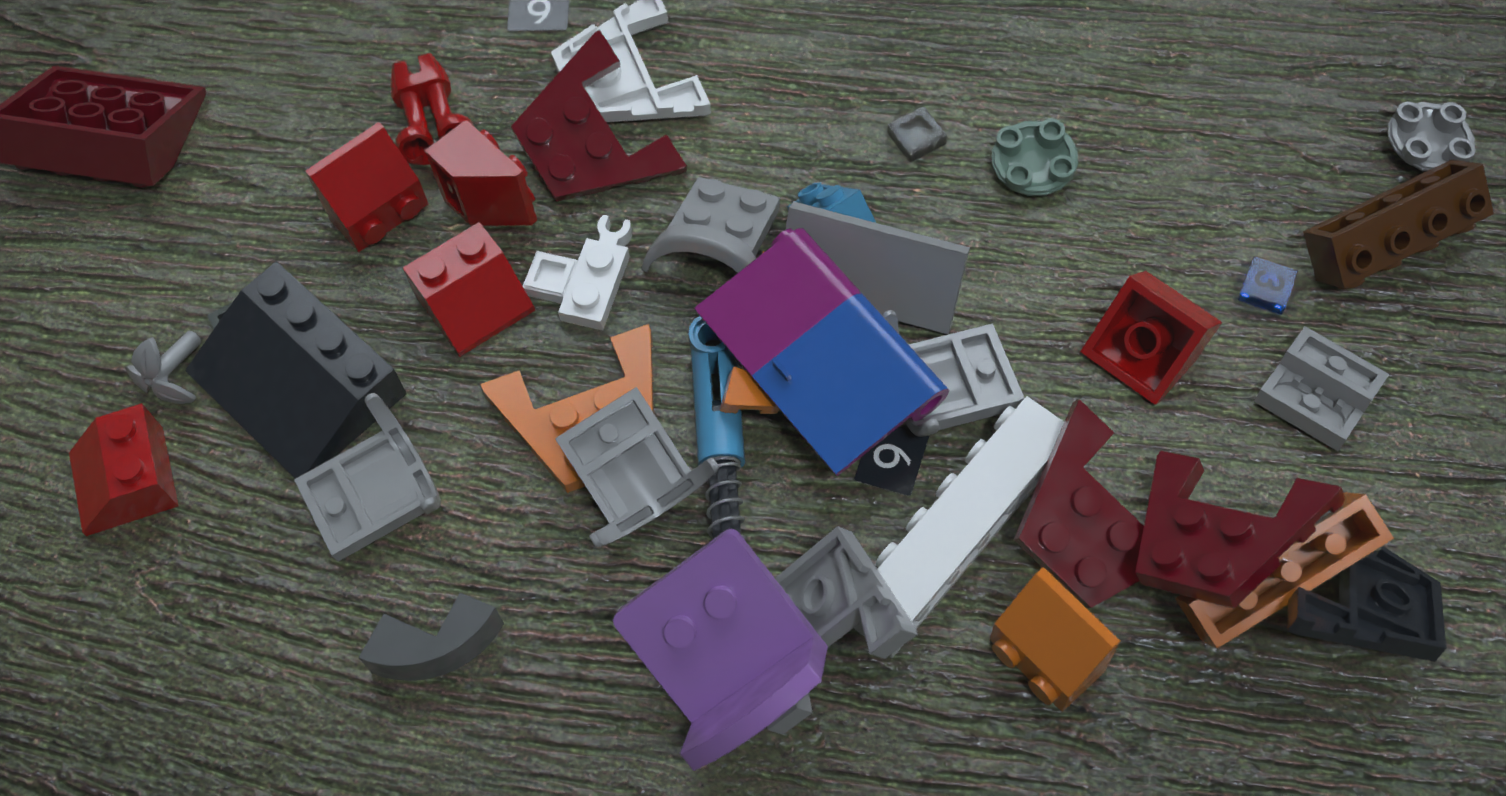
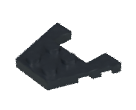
(1380, 608)

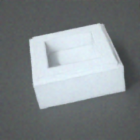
(549, 276)

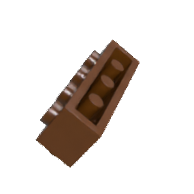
(1399, 223)

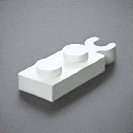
(597, 277)

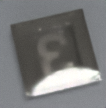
(917, 134)

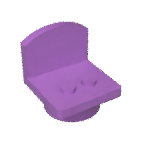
(723, 645)

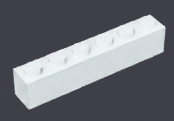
(969, 510)

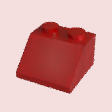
(367, 187)
(468, 289)
(1150, 336)
(121, 470)

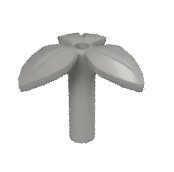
(153, 370)

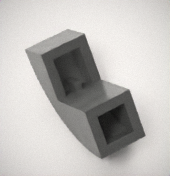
(412, 654)

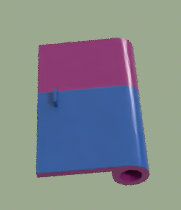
(821, 350)

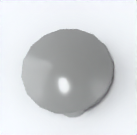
(1431, 134)

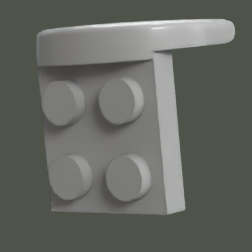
(718, 223)
(974, 372)
(630, 466)
(369, 487)

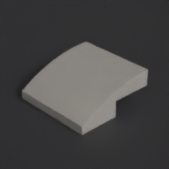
(1321, 388)

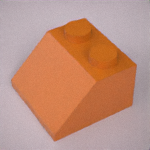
(1053, 641)

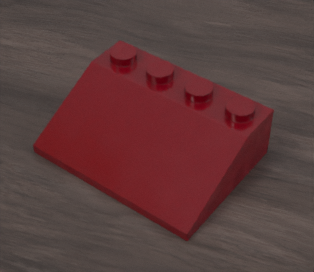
(98, 125)

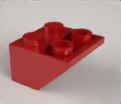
(481, 179)

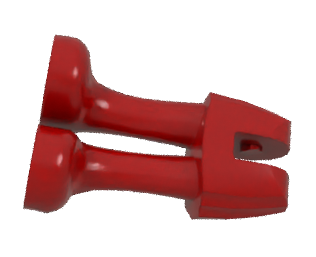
(413, 93)

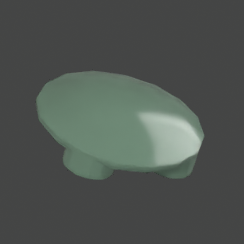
(1035, 157)

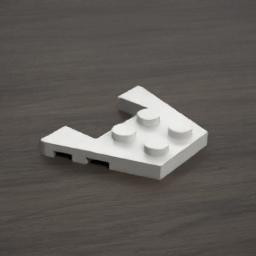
(629, 90)

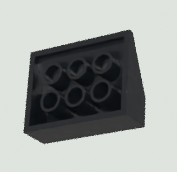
(292, 372)

